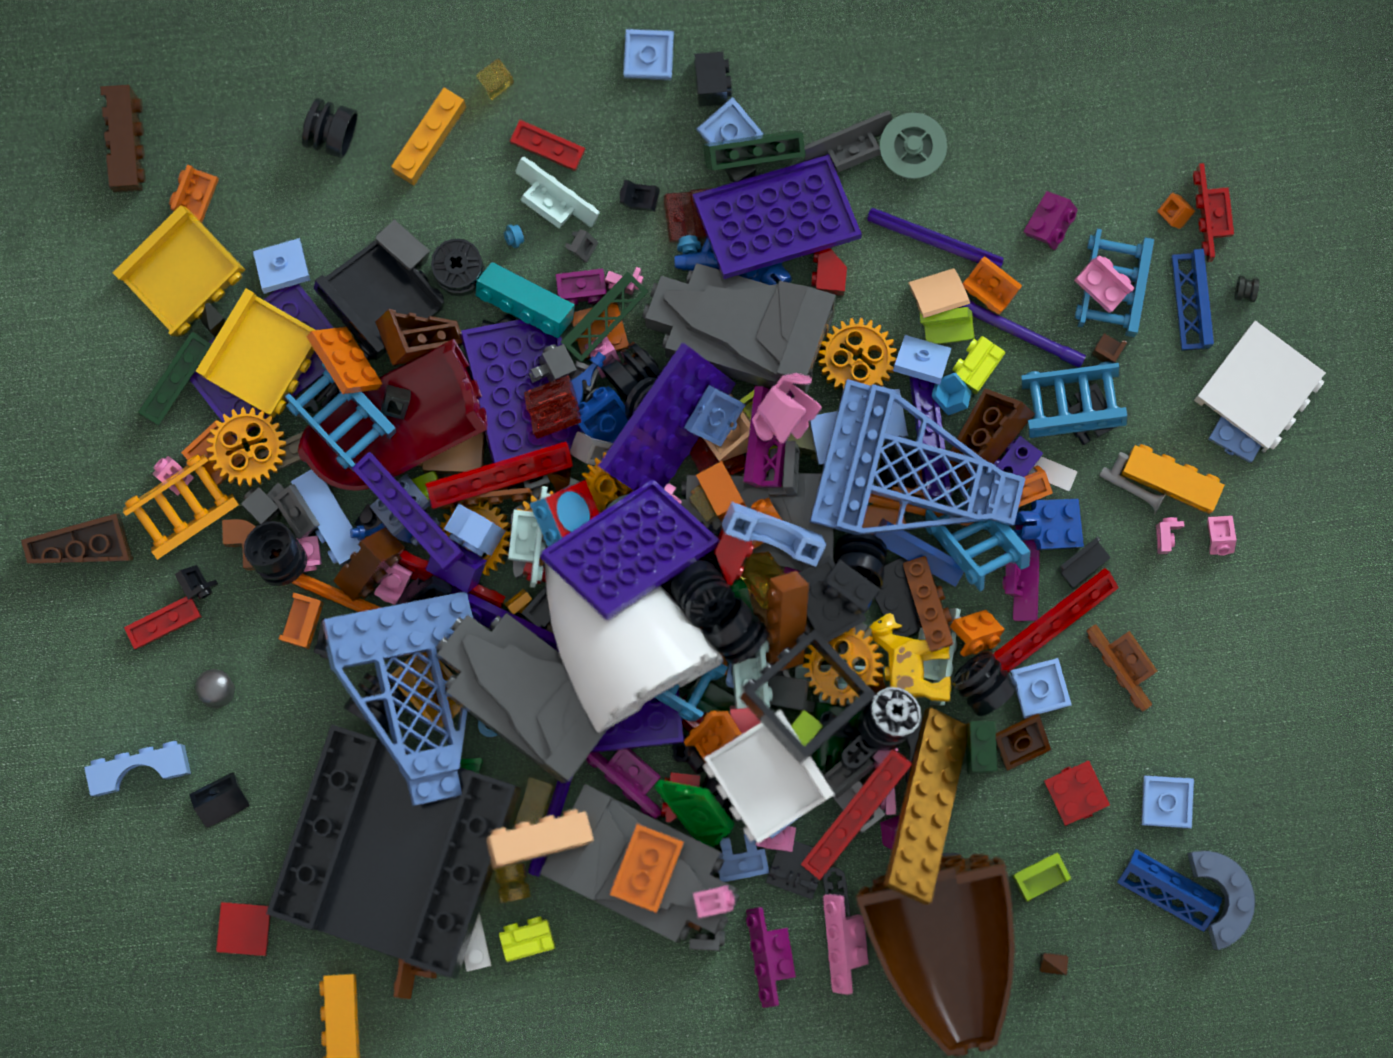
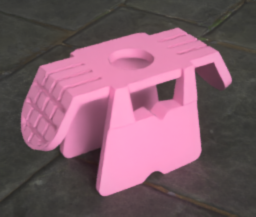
(782, 414)

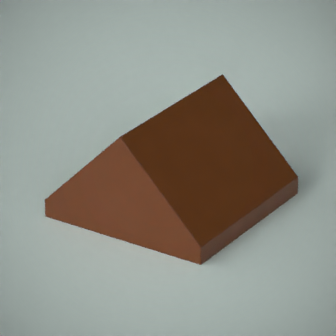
(1022, 742)

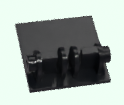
(790, 874)

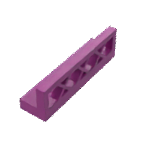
(758, 459)

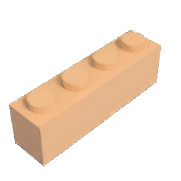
(539, 839)

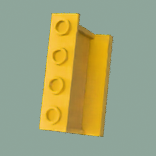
(180, 271)
(258, 354)

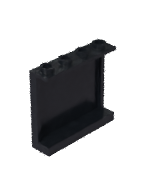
(369, 287)

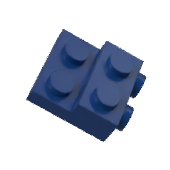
(603, 415)

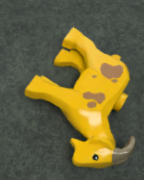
(907, 660)

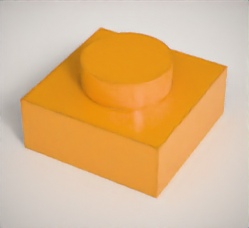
(518, 602)

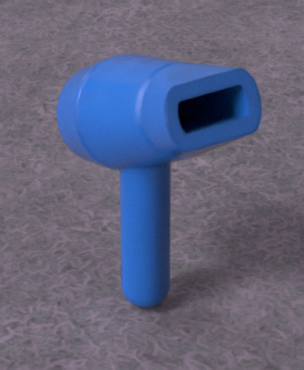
(704, 257)

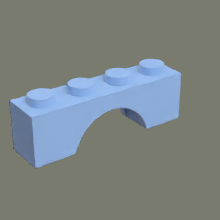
(792, 539)
(107, 776)

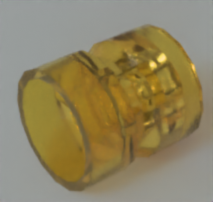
(509, 874)

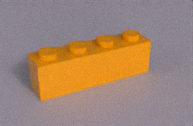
(428, 136)
(1176, 480)
(340, 1016)

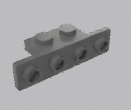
(851, 144)

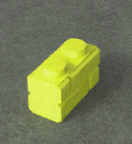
(979, 363)
(526, 940)

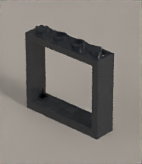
(776, 726)

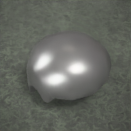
(214, 688)

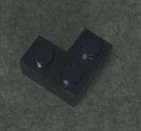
(711, 79)

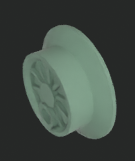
(913, 145)

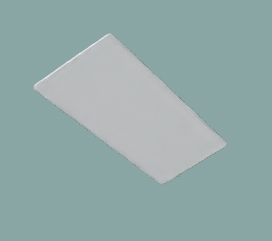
(1057, 474)

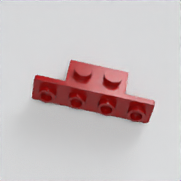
(1215, 212)

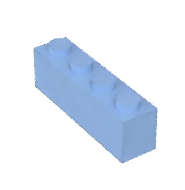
(333, 522)

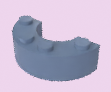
(1237, 895)

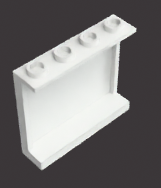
(1261, 386)
(765, 781)

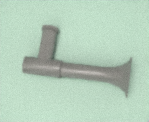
(1118, 480)

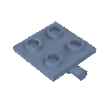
(390, 519)

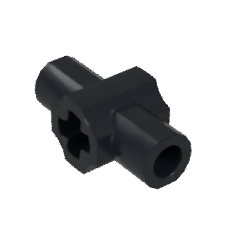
(688, 754)

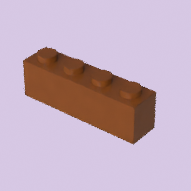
(786, 615)

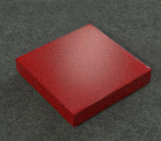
(243, 929)

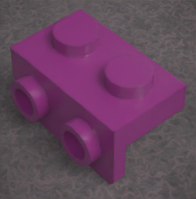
(1051, 219)
(582, 286)

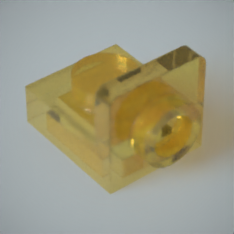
(702, 503)

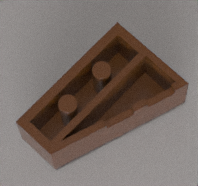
(412, 336)
(369, 564)

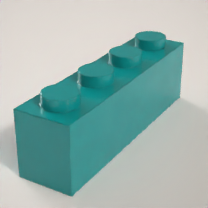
(524, 300)

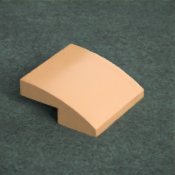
(939, 293)

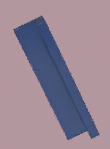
(1201, 298)
(912, 547)
(1173, 887)

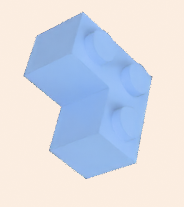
(476, 531)

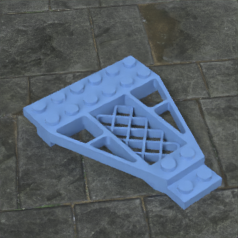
(855, 456)
(397, 633)

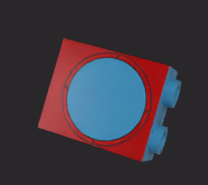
(564, 511)

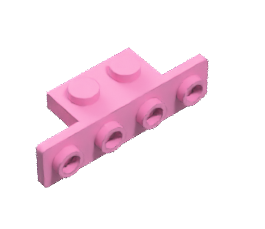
(845, 943)

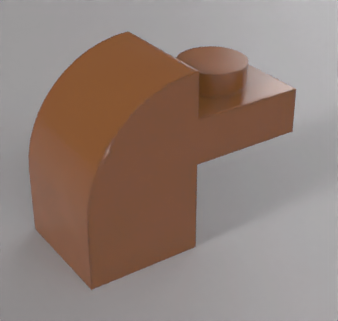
(235, 534)

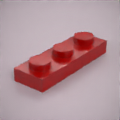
(547, 145)
(162, 622)

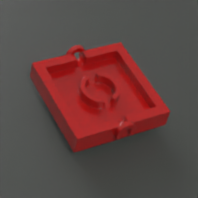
(1077, 793)

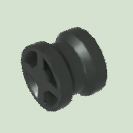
(1247, 289)

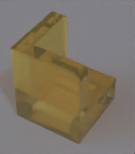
(495, 78)

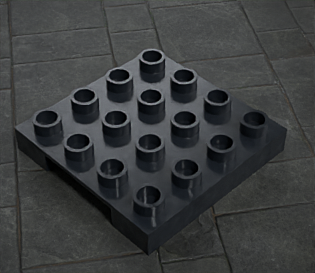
(388, 869)

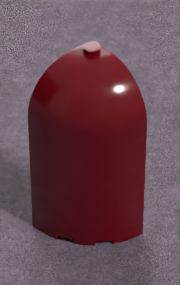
(439, 416)

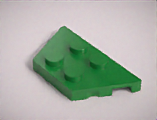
(696, 811)

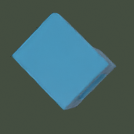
(952, 394)

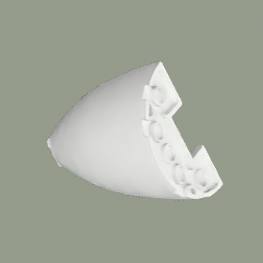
(629, 656)

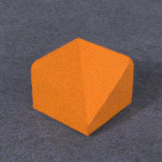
(1176, 210)

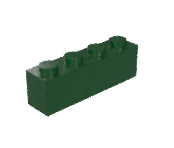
(754, 150)

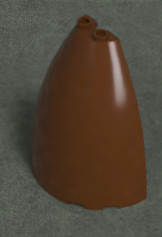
(952, 955)

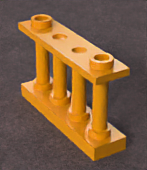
(182, 530)

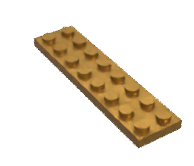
(927, 806)

